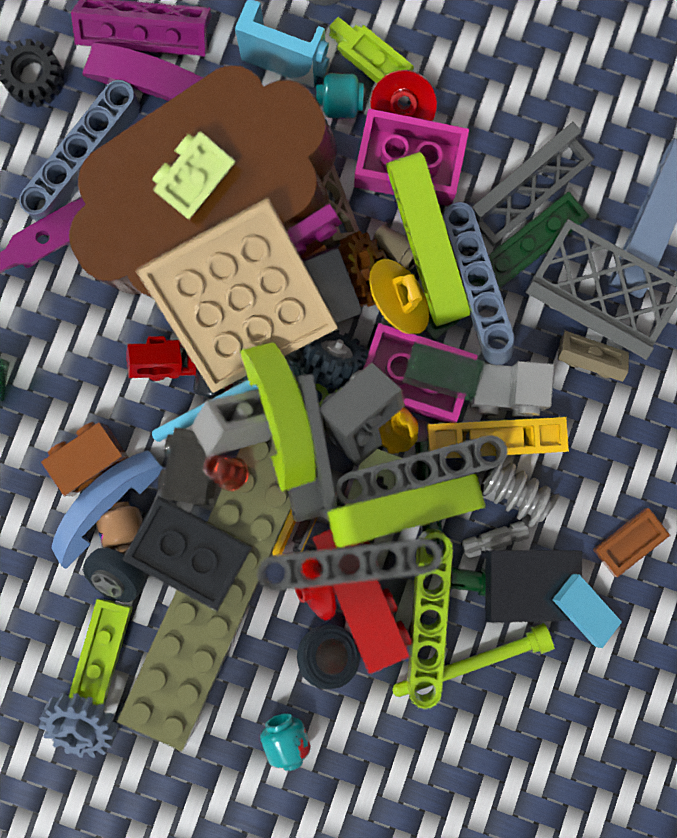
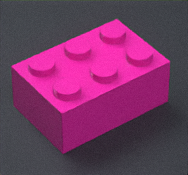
(396, 136)
(391, 353)

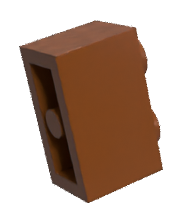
(83, 459)

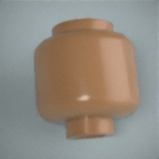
(119, 526)

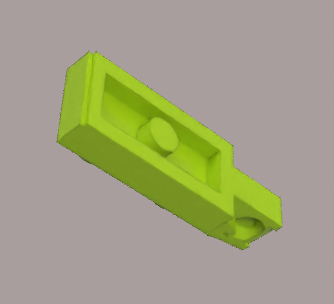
(367, 50)

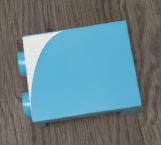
(280, 51)

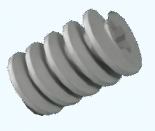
(519, 493)

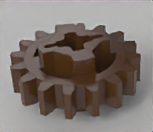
(359, 256)

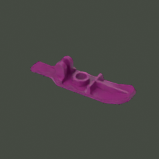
(24, 245)

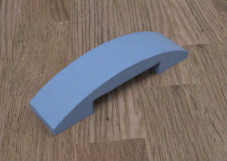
(97, 499)

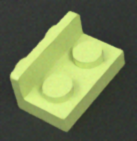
(193, 174)

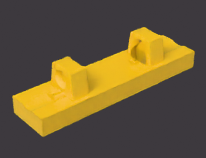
(519, 436)

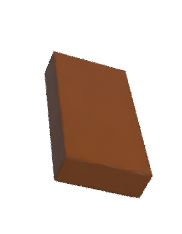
(631, 542)

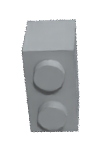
(232, 423)

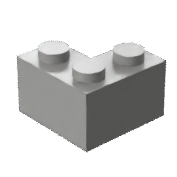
(515, 388)

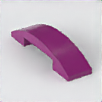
(138, 69)

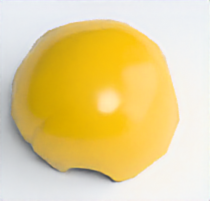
(399, 432)

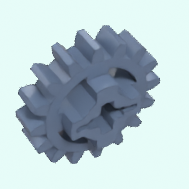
(78, 725)

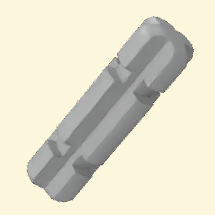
(495, 539)

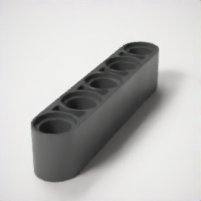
(437, 467)
(332, 573)

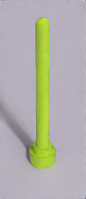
(536, 640)

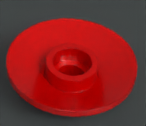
(405, 83)
(319, 598)

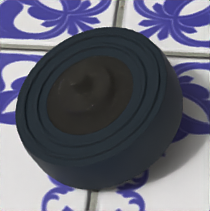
(328, 657)

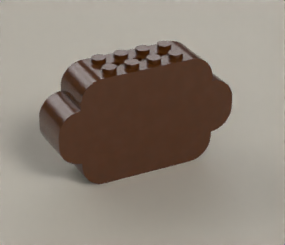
(269, 132)

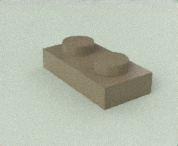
(593, 356)

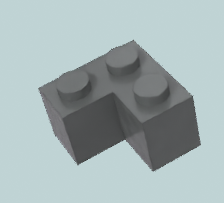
(358, 412)

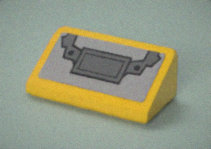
(293, 535)

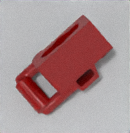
(157, 359)

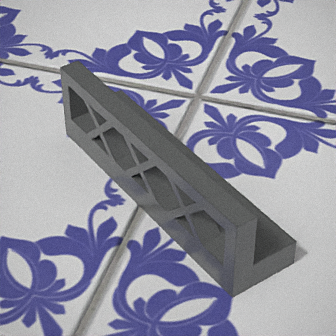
(522, 175)
(318, 496)

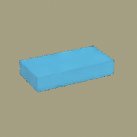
(587, 610)

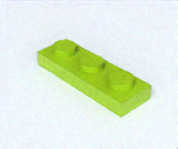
(101, 650)

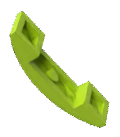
(284, 413)

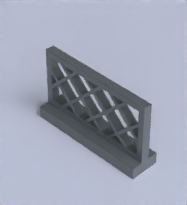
(589, 315)

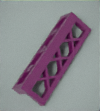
(142, 26)

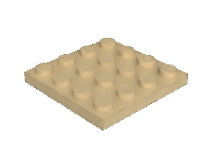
(237, 292)

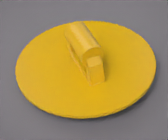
(399, 296)

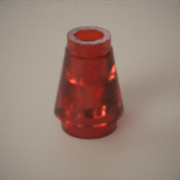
(226, 471)

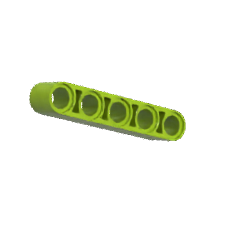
(428, 238)
(405, 510)
(433, 634)

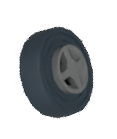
(113, 575)

